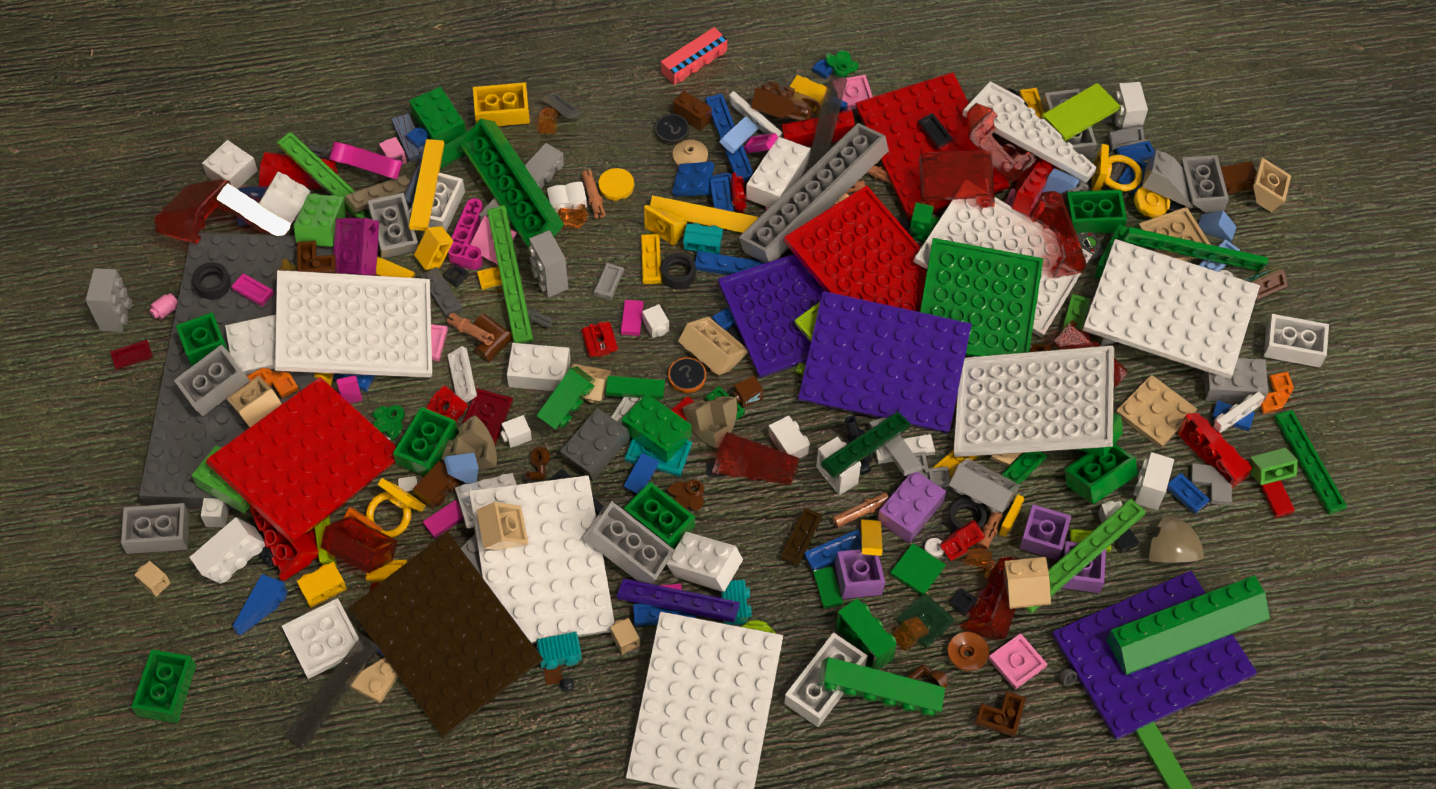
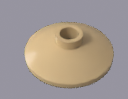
(690, 152)

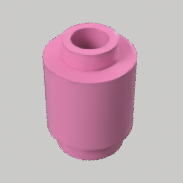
(163, 306)

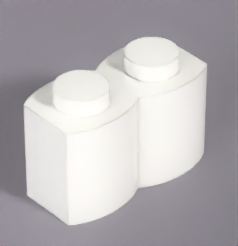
(567, 196)

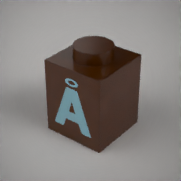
(748, 392)

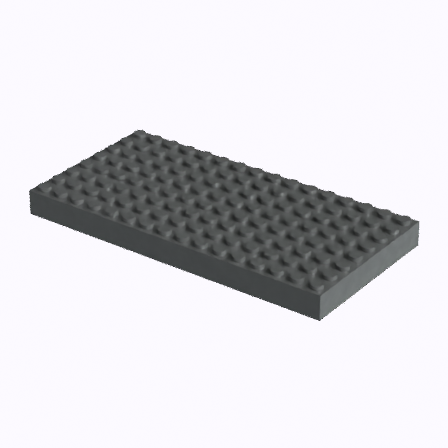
(179, 432)

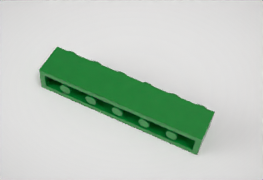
(881, 686)

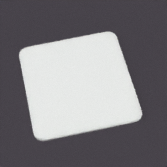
(407, 483)

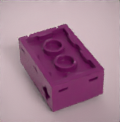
(356, 246)

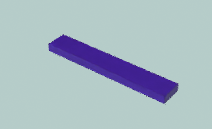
(678, 600)

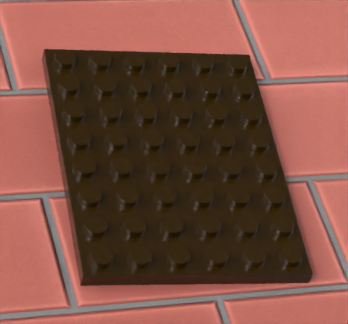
(446, 634)

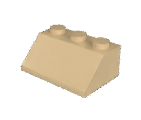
(712, 345)

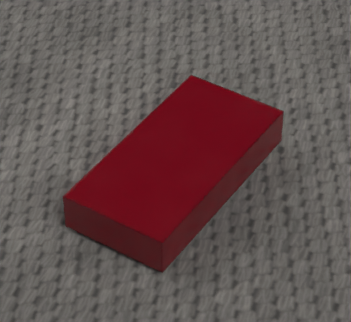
(131, 354)

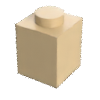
(152, 578)
(625, 636)

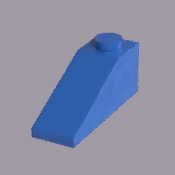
(262, 601)

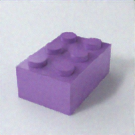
(911, 506)

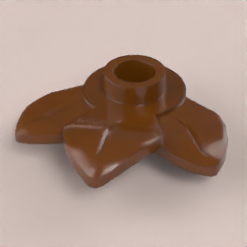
(685, 496)

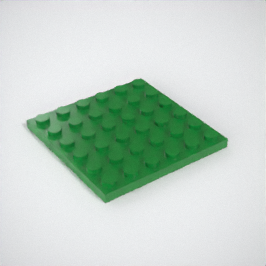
(986, 289)

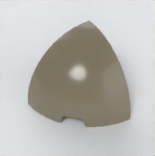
(712, 418)
(476, 439)
(1175, 542)

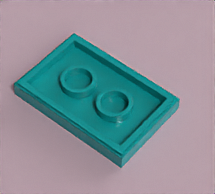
(673, 467)

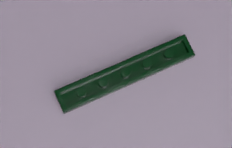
(865, 444)

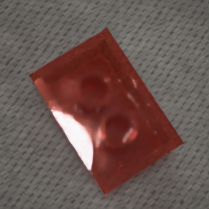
(358, 544)

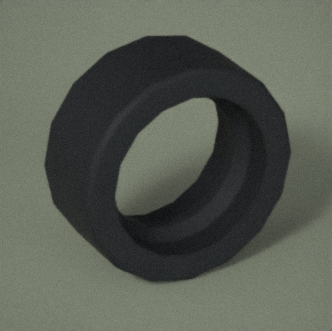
(678, 259)
(209, 269)
(966, 503)

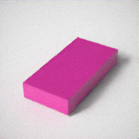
(760, 143)
(252, 289)
(632, 317)
(349, 389)
(444, 519)

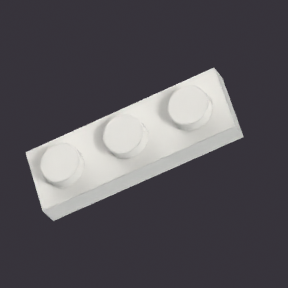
(462, 374)
(1238, 412)
(916, 444)

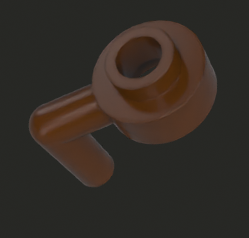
(539, 457)
(935, 677)

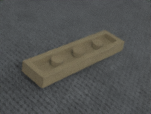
(358, 200)

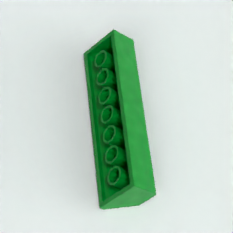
(510, 181)
(1189, 625)

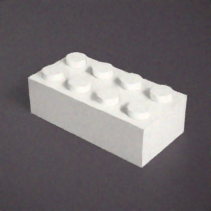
(777, 172)
(811, 699)

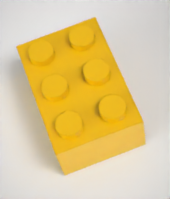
(502, 103)

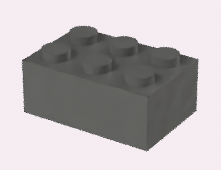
(595, 444)

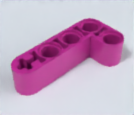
(365, 159)
(464, 235)

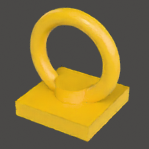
(1104, 168)
(398, 497)

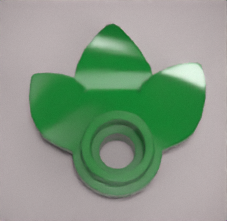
(841, 63)
(386, 423)

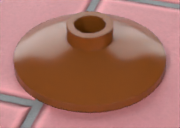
(969, 643)

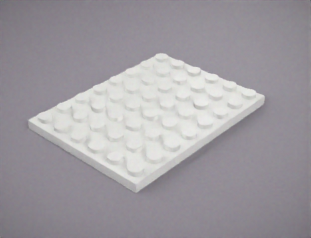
(1011, 232)
(1172, 308)
(353, 324)
(1035, 402)
(558, 577)
(704, 705)

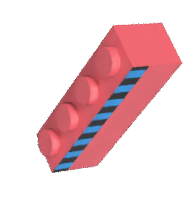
(694, 56)

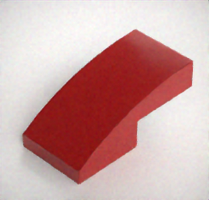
(962, 539)

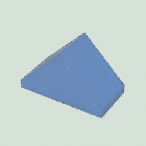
(1060, 182)
(1217, 225)
(462, 467)

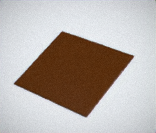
(553, 676)

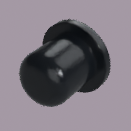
(566, 684)

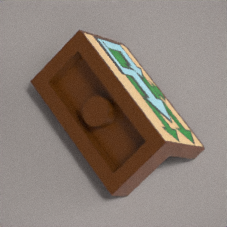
(1269, 279)

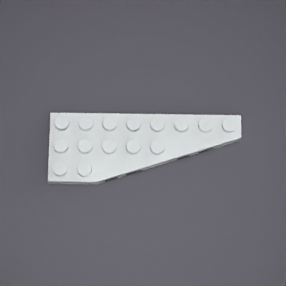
(1028, 131)

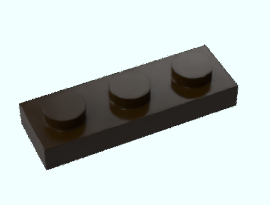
(801, 537)

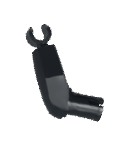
(853, 433)

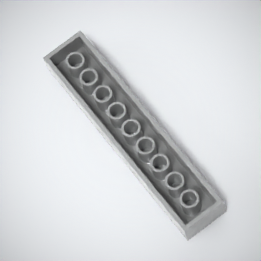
(814, 192)

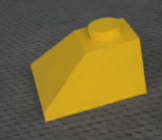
(665, 223)

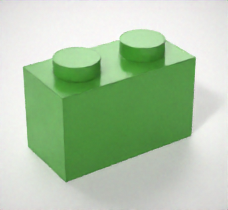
(1273, 466)

